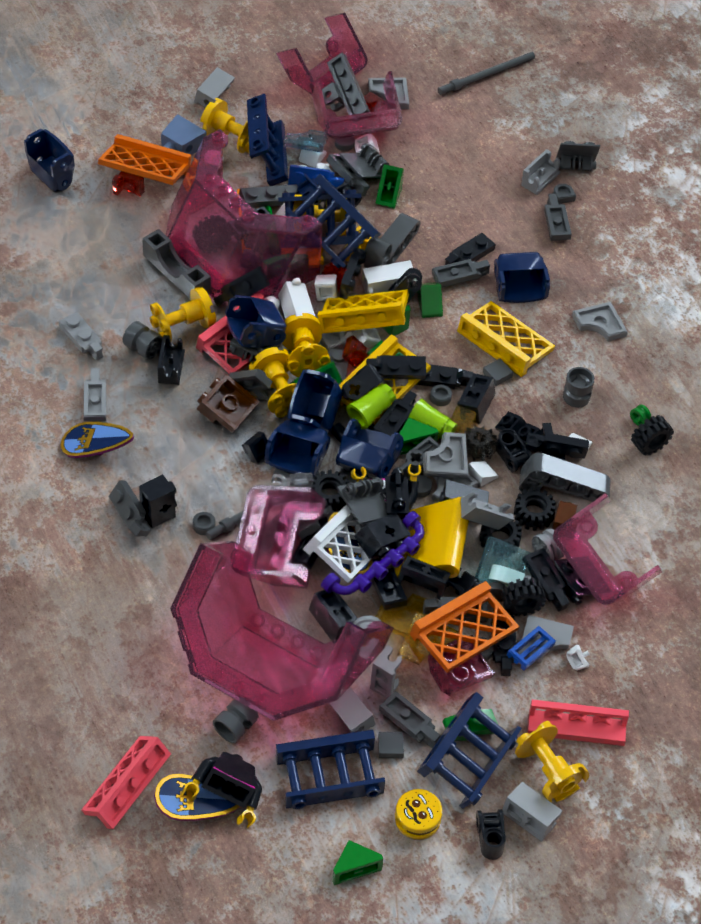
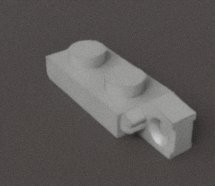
(82, 335)
(95, 397)

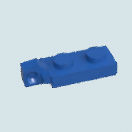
(296, 175)

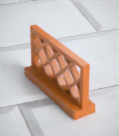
(150, 155)
(457, 609)

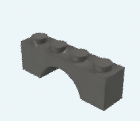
(162, 255)

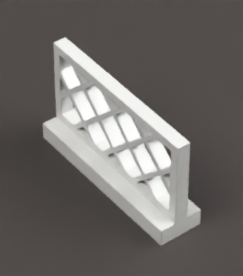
(329, 533)

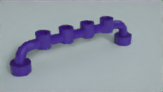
(379, 568)

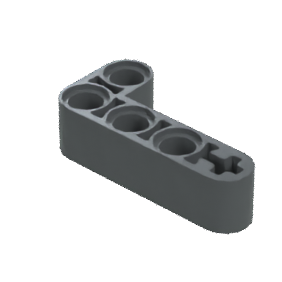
(392, 243)
(563, 476)

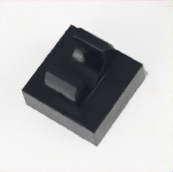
(256, 447)

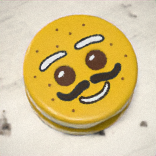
(418, 814)

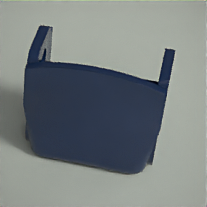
(55, 162)
(521, 277)
(255, 322)
(315, 400)
(297, 447)
(368, 449)

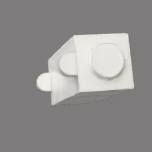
(381, 277)
(295, 299)

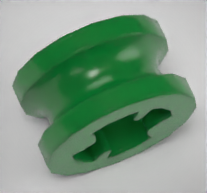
(640, 414)

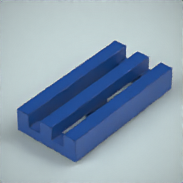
(528, 662)

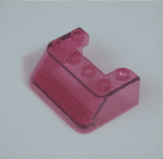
(271, 531)

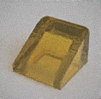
(463, 418)

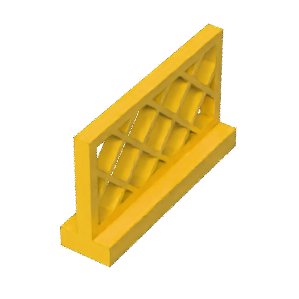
(357, 316)
(498, 345)
(388, 347)

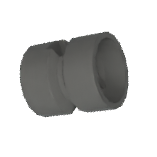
(143, 339)
(578, 387)
(234, 721)

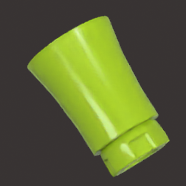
(371, 405)
(430, 416)

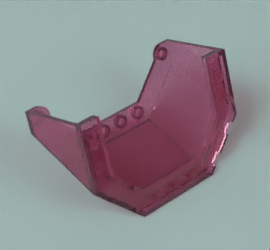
(229, 238)
(255, 653)

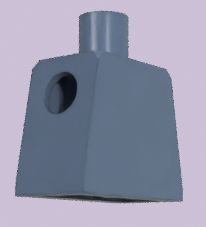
(182, 135)

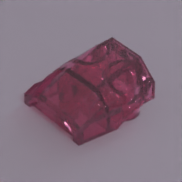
(463, 676)

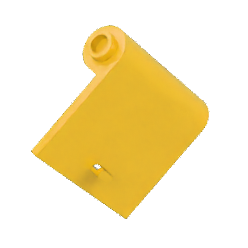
(443, 536)

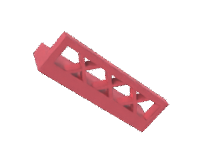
(577, 724)
(127, 781)

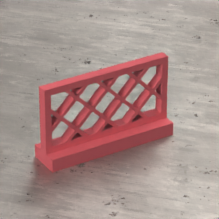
(214, 336)

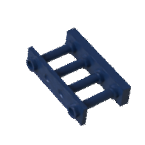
(267, 140)
(349, 194)
(352, 216)
(330, 746)
(447, 746)

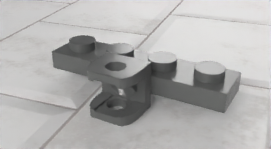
(345, 88)

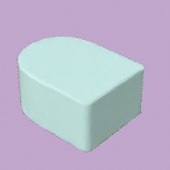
(504, 575)

